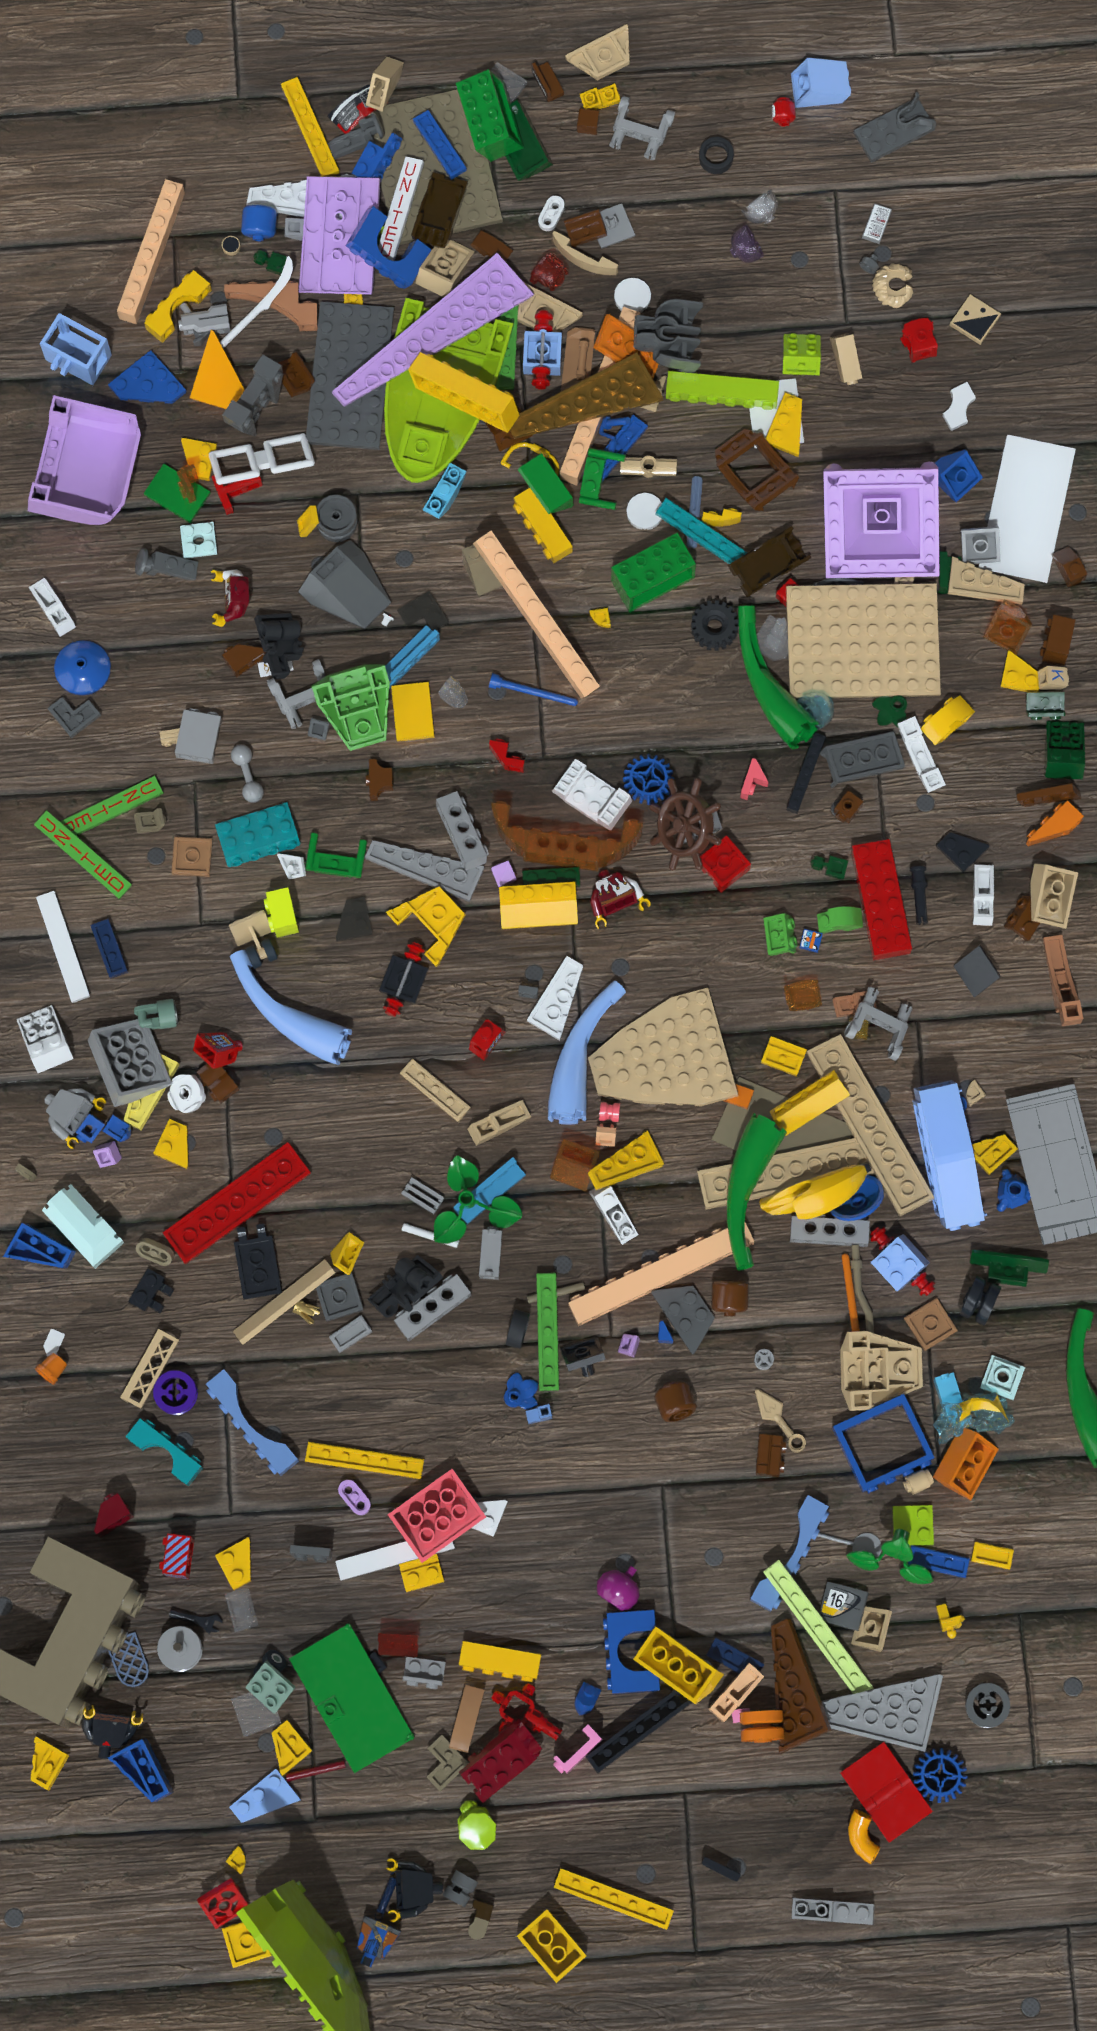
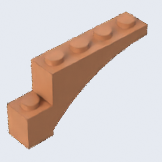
(286, 302)
(1062, 985)

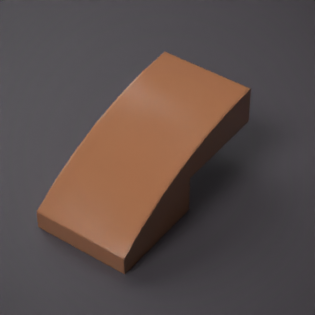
(848, 1004)

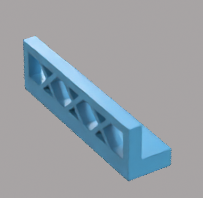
(411, 654)
(492, 1187)

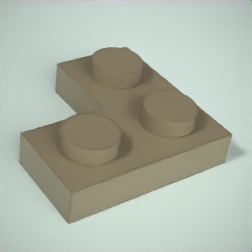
(450, 1765)

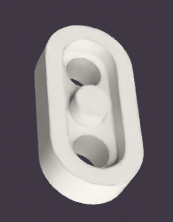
(551, 214)

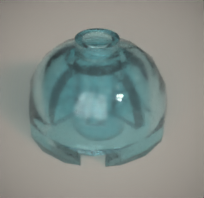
(819, 707)

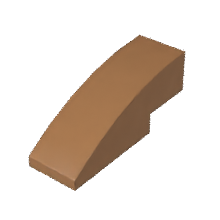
(466, 1718)

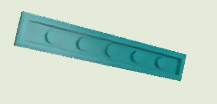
(699, 532)

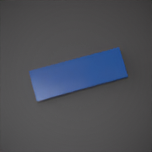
(940, 1562)

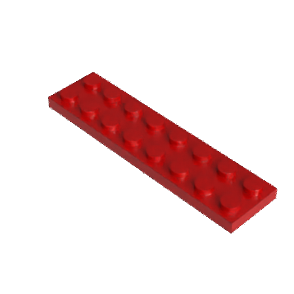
(236, 1203)

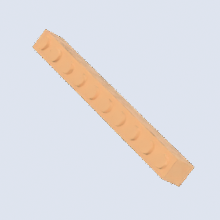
(587, 430)
(536, 614)
(653, 1276)

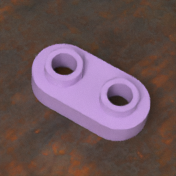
(354, 1497)

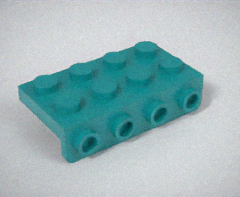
(257, 835)

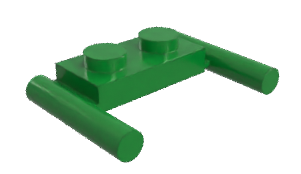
(593, 477)
(335, 864)

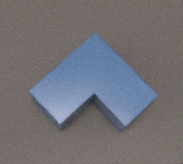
(540, 1414)

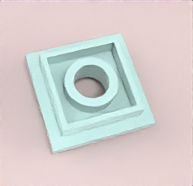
(193, 531)
(991, 1382)

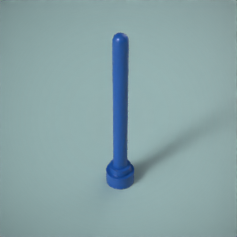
(498, 682)

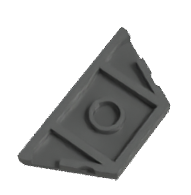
(686, 1314)

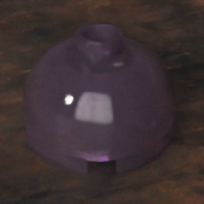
(745, 246)

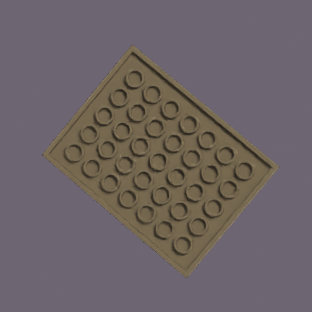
(480, 200)

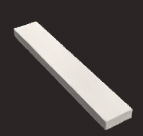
(63, 947)
(378, 1560)

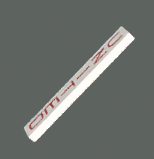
(400, 207)

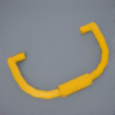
(534, 447)

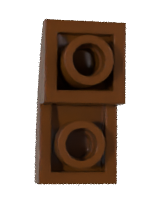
(489, 245)

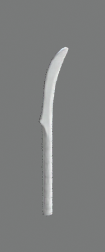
(263, 305)

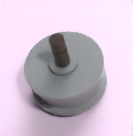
(179, 1649)

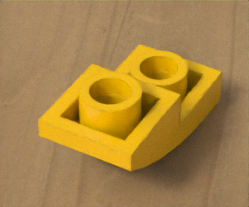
(602, 98)
(728, 518)

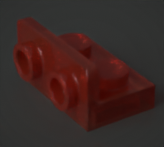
(398, 1645)

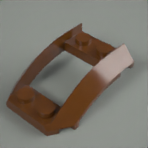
(768, 489)

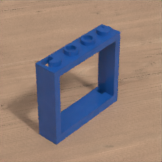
(890, 1477)

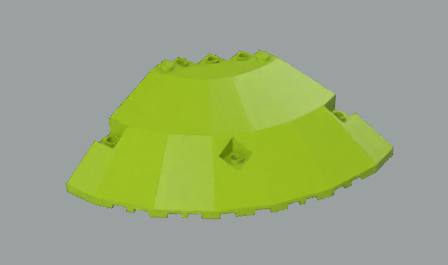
(309, 1956)

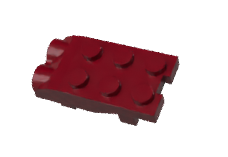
(501, 1760)

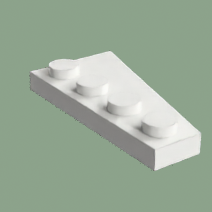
(554, 1005)

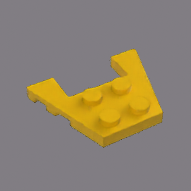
(438, 914)

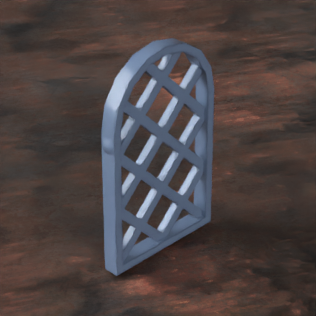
(131, 1664)

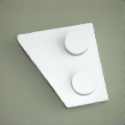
(493, 1511)

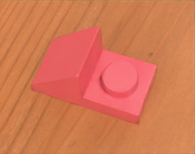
(754, 775)

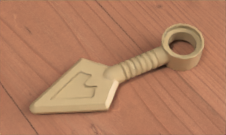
(772, 1410)

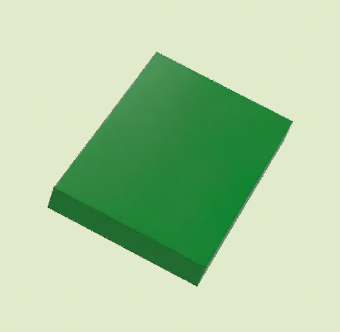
(166, 493)

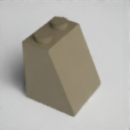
(479, 572)

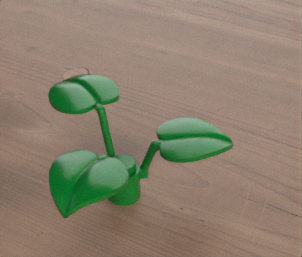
(464, 1174)
(896, 1548)

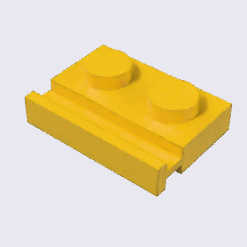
(783, 1056)
(421, 1575)

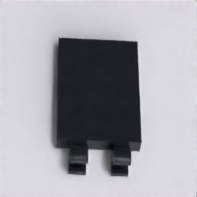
(257, 1264)

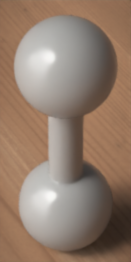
(241, 756)

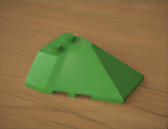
(356, 703)

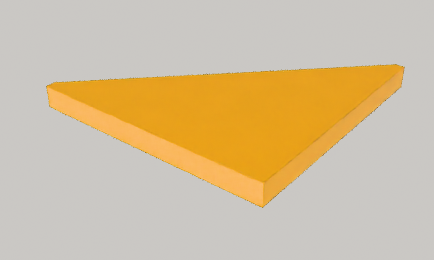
(216, 378)

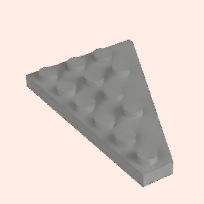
(890, 1713)

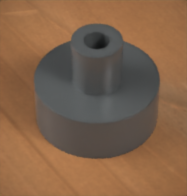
(869, 264)

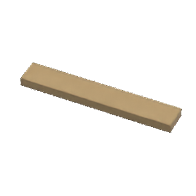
(283, 1302)

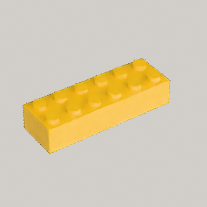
(464, 392)

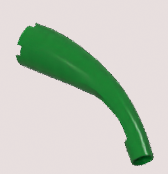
(782, 710)
(751, 1158)
(1080, 1392)

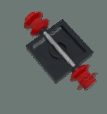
(403, 979)

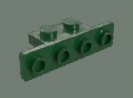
(1008, 1268)

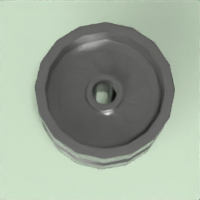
(336, 518)

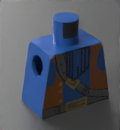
(375, 1940)

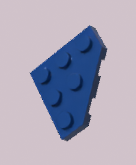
(147, 382)

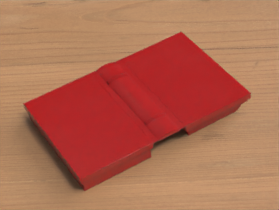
(886, 1792)

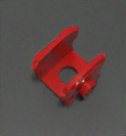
(919, 339)

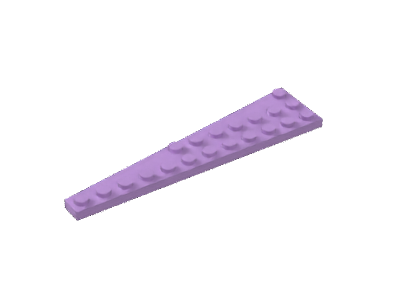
(473, 303)

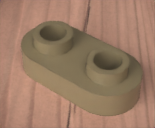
(155, 1251)

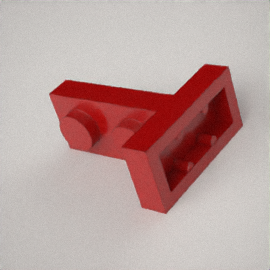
(234, 489)

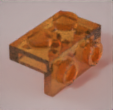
(187, 475)

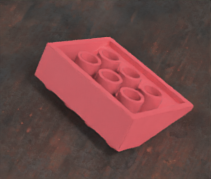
(436, 1515)

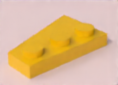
(786, 426)

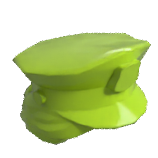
(476, 1826)

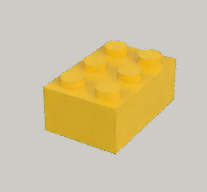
(551, 1946)

